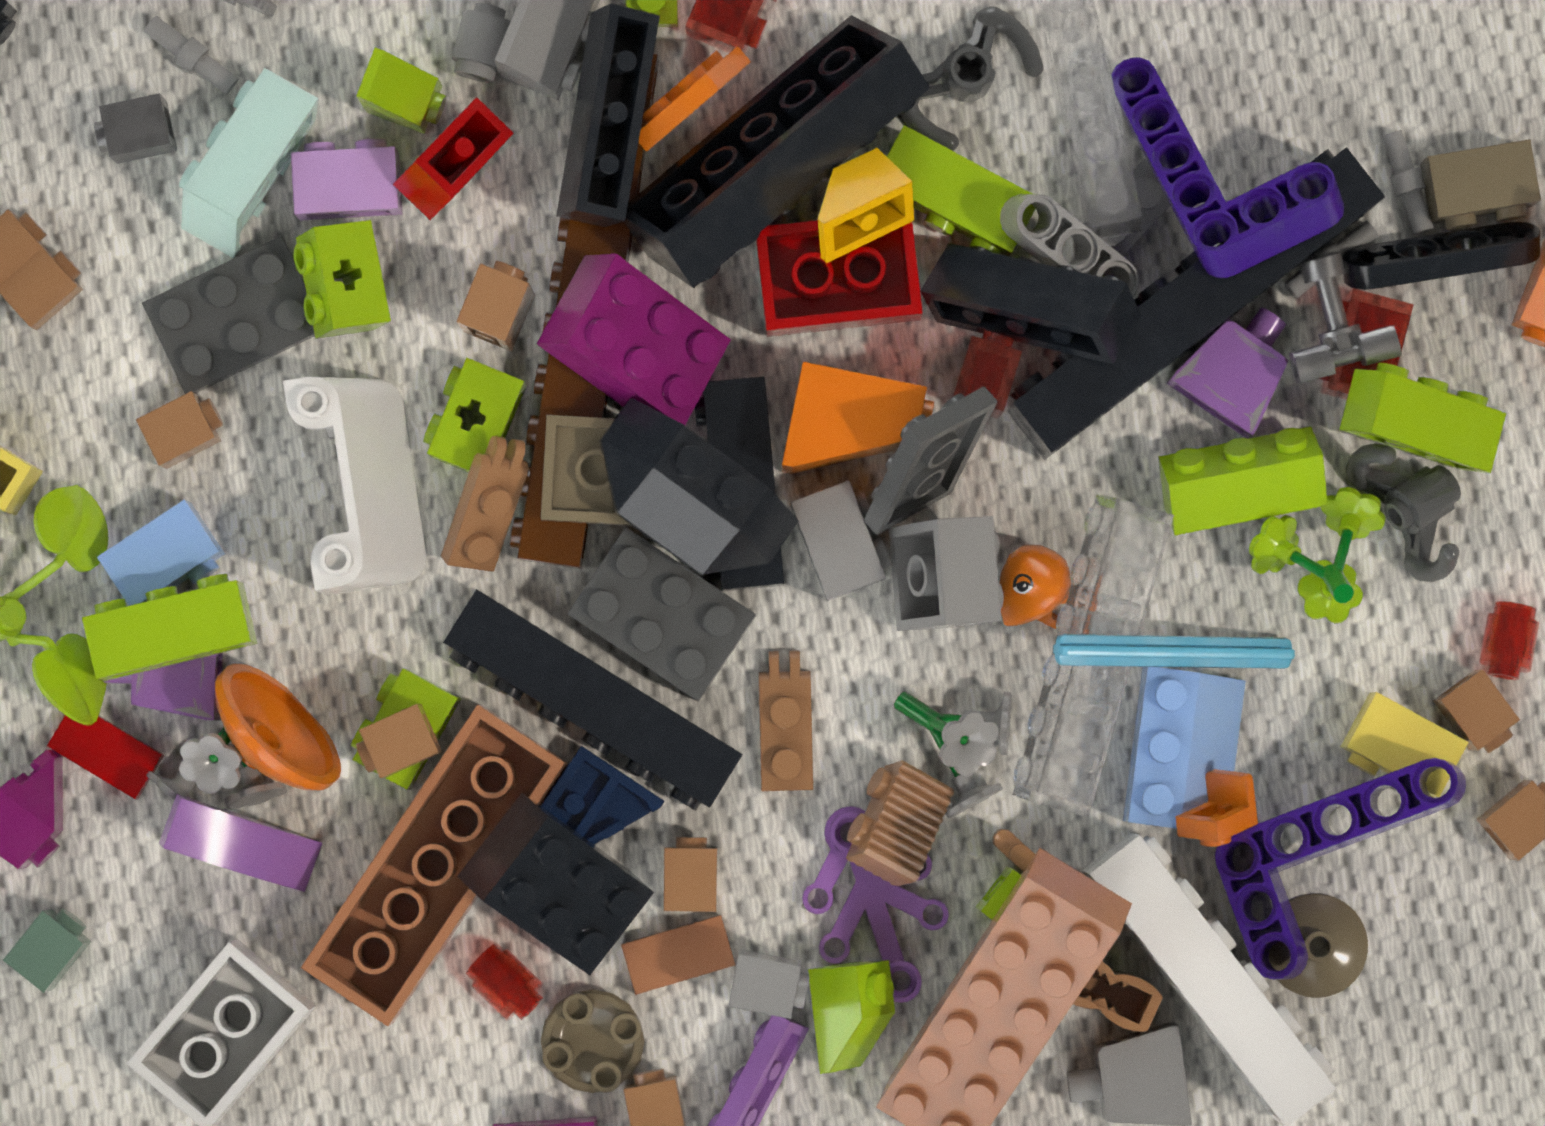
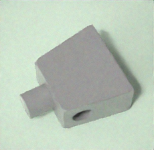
(1137, 1078)

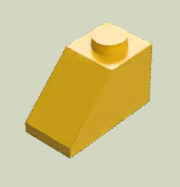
(863, 203)

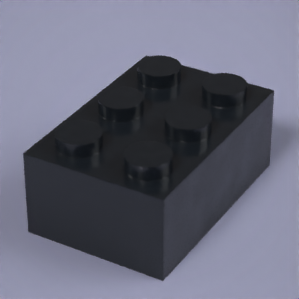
(555, 884)

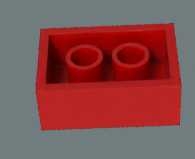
(856, 290)

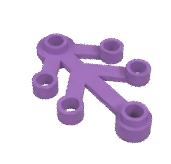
(869, 894)

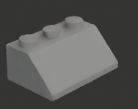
(544, 43)

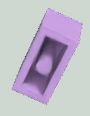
(346, 181)

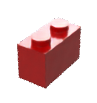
(453, 158)

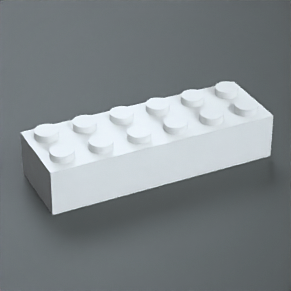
(1211, 982)

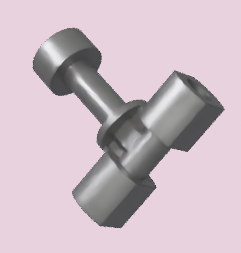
(1341, 342)

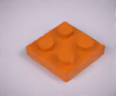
(690, 95)

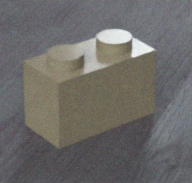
(1481, 183)

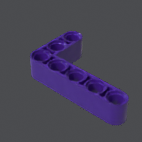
(1216, 220)
(1318, 841)

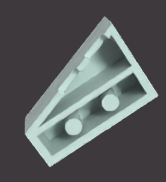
(245, 159)

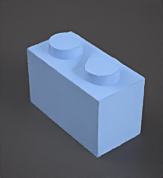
(163, 554)

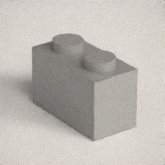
(839, 540)
(768, 984)

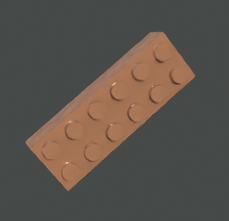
(411, 890)
(1006, 998)

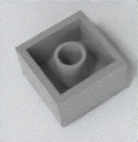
(945, 573)

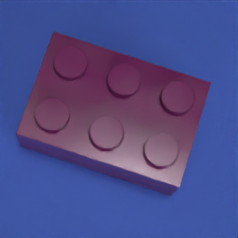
(633, 338)

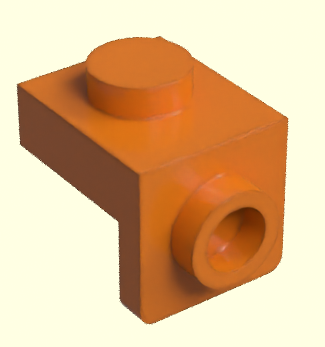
(1227, 812)

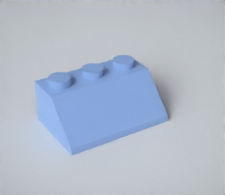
(1180, 733)

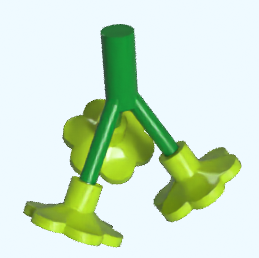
(1330, 587)

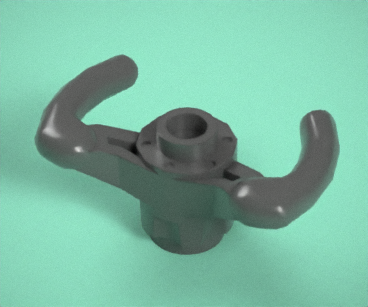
(969, 69)
(1411, 506)

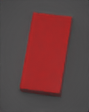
(107, 753)

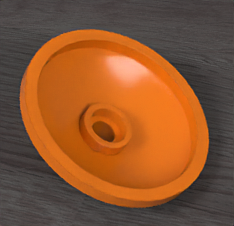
(274, 729)

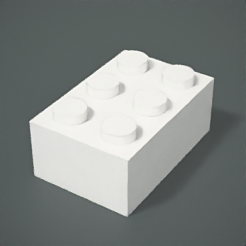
(221, 1034)

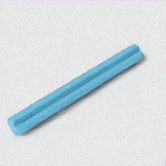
(1173, 651)

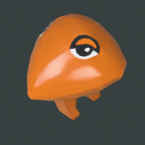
(1033, 585)

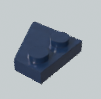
(598, 797)

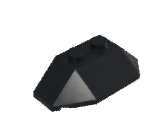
(690, 494)

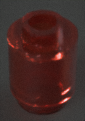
(1509, 640)
(505, 983)

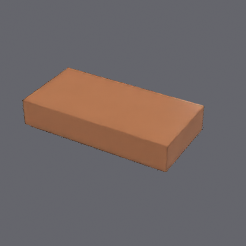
(678, 954)

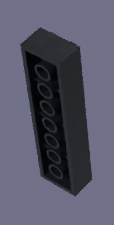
(1170, 324)

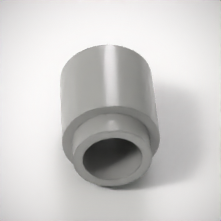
(479, 42)

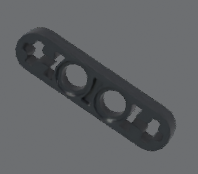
(1441, 255)

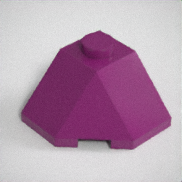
(32, 812)

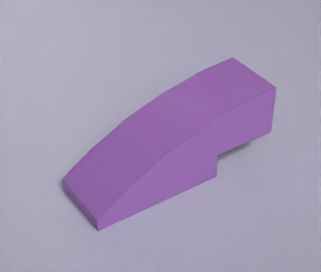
(239, 843)

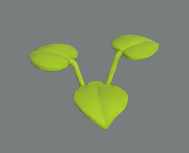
(76, 530)

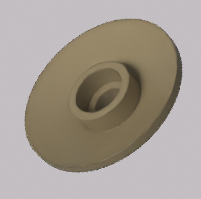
(1346, 952)

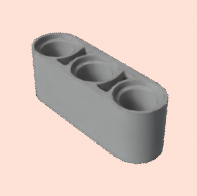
(1053, 228)

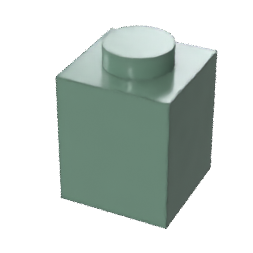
(48, 948)

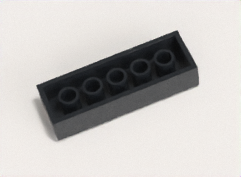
(774, 150)

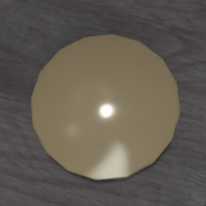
(592, 1041)

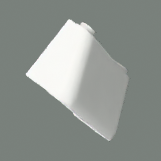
(376, 479)

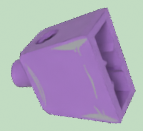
(1235, 372)
(178, 688)

